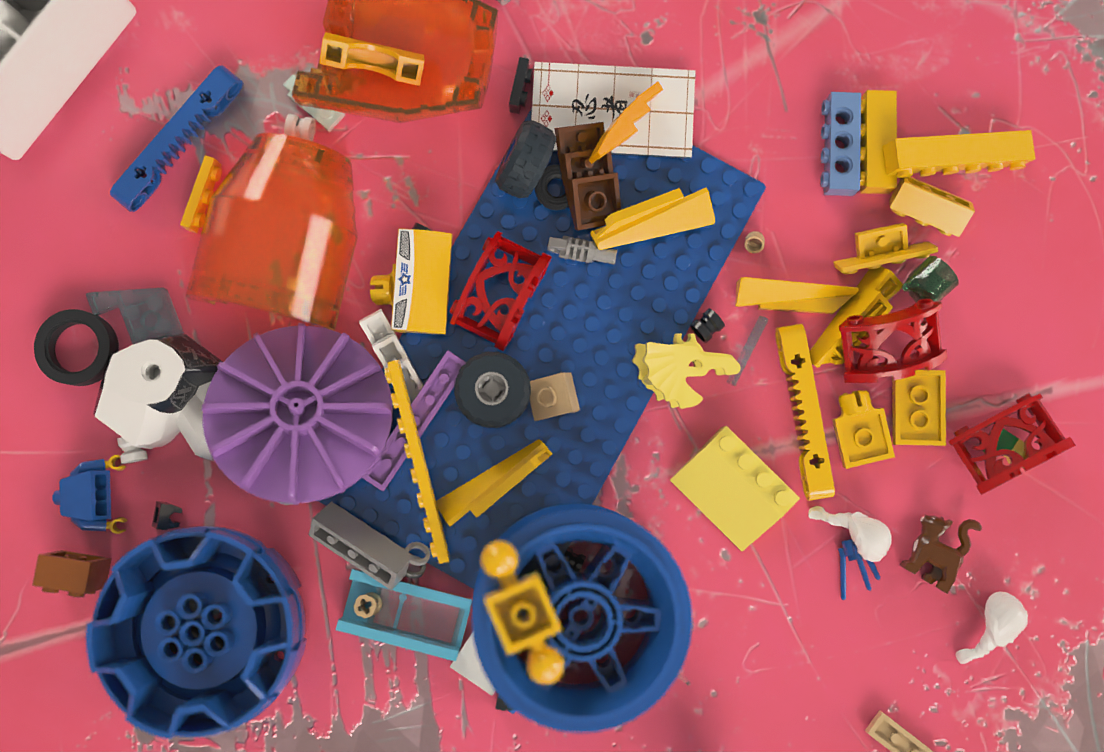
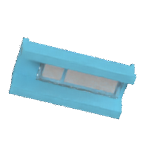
(409, 617)

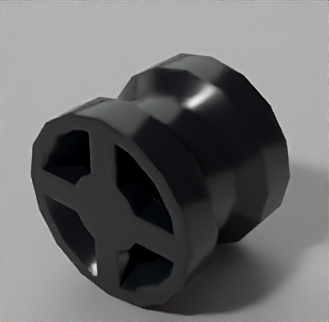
(574, 561)

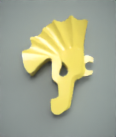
(666, 367)

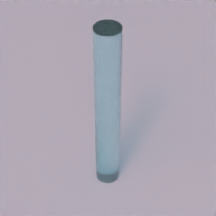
(748, 348)

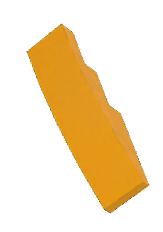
(623, 126)

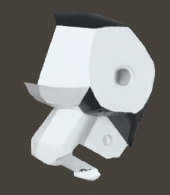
(157, 392)

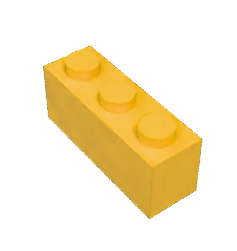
(931, 206)

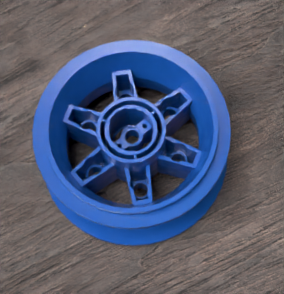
(664, 617)

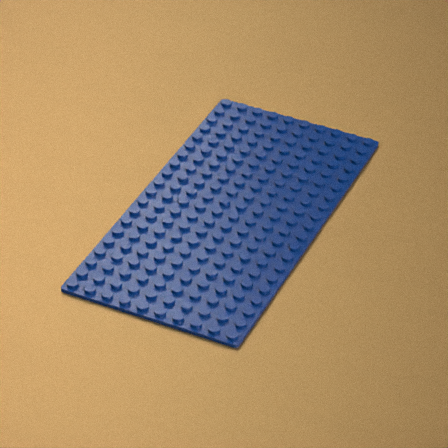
(575, 323)

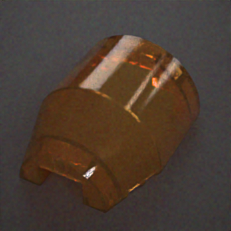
(451, 35)
(279, 232)

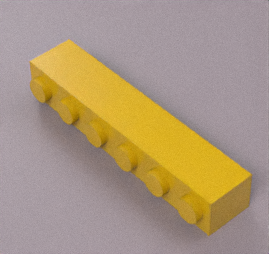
(958, 152)

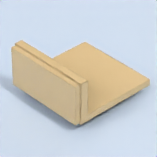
(553, 396)

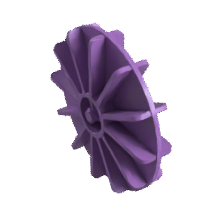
(297, 414)

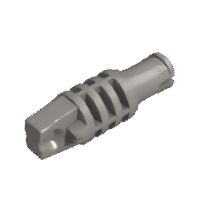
(580, 250)

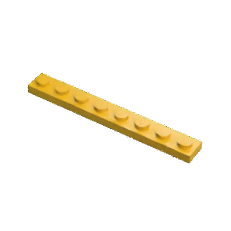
(420, 471)

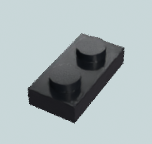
(518, 95)

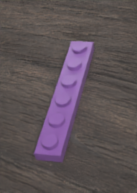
(424, 409)

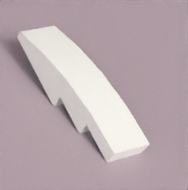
(389, 349)

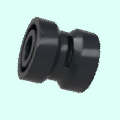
(707, 325)

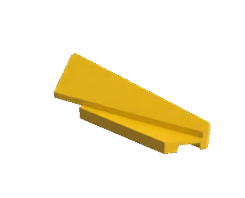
(655, 218)
(791, 296)
(871, 300)
(492, 484)

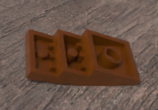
(589, 187)

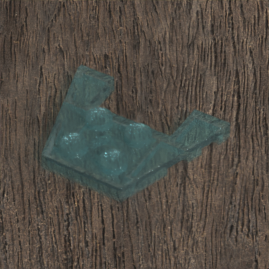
(144, 311)

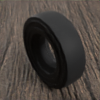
(541, 191)

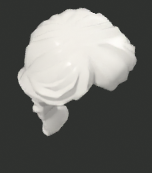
(868, 534)
(1004, 622)

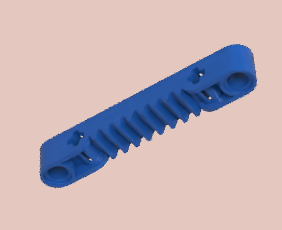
(132, 188)

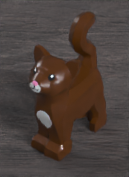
(944, 558)

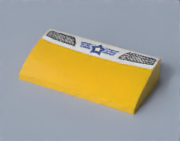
(421, 281)

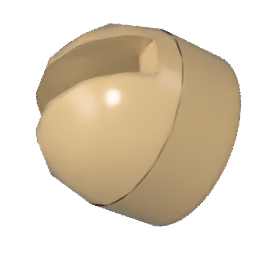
(752, 242)

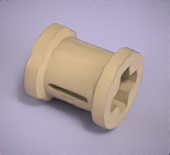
(363, 599)

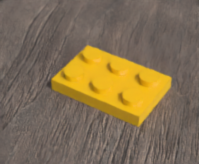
(919, 409)

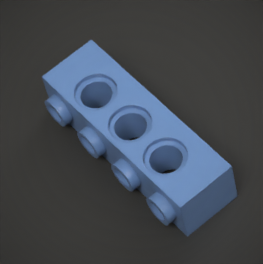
(847, 106)

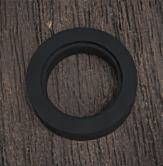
(46, 341)

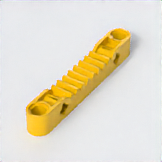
(815, 478)

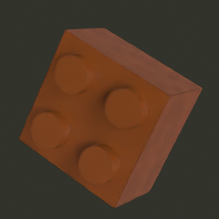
(71, 572)

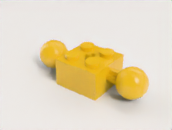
(544, 662)

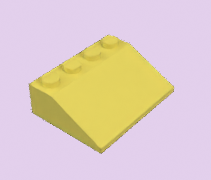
(734, 488)

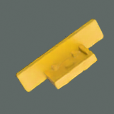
(883, 246)

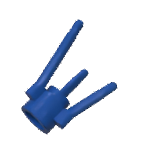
(850, 549)

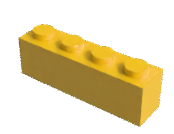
(877, 129)

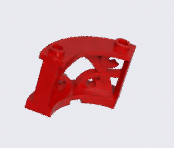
(505, 324)
(925, 342)
(1048, 434)

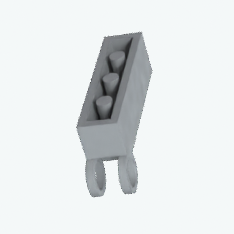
(365, 546)

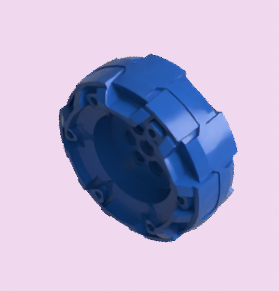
(235, 683)

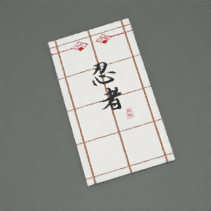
(600, 93)

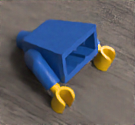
(87, 496)

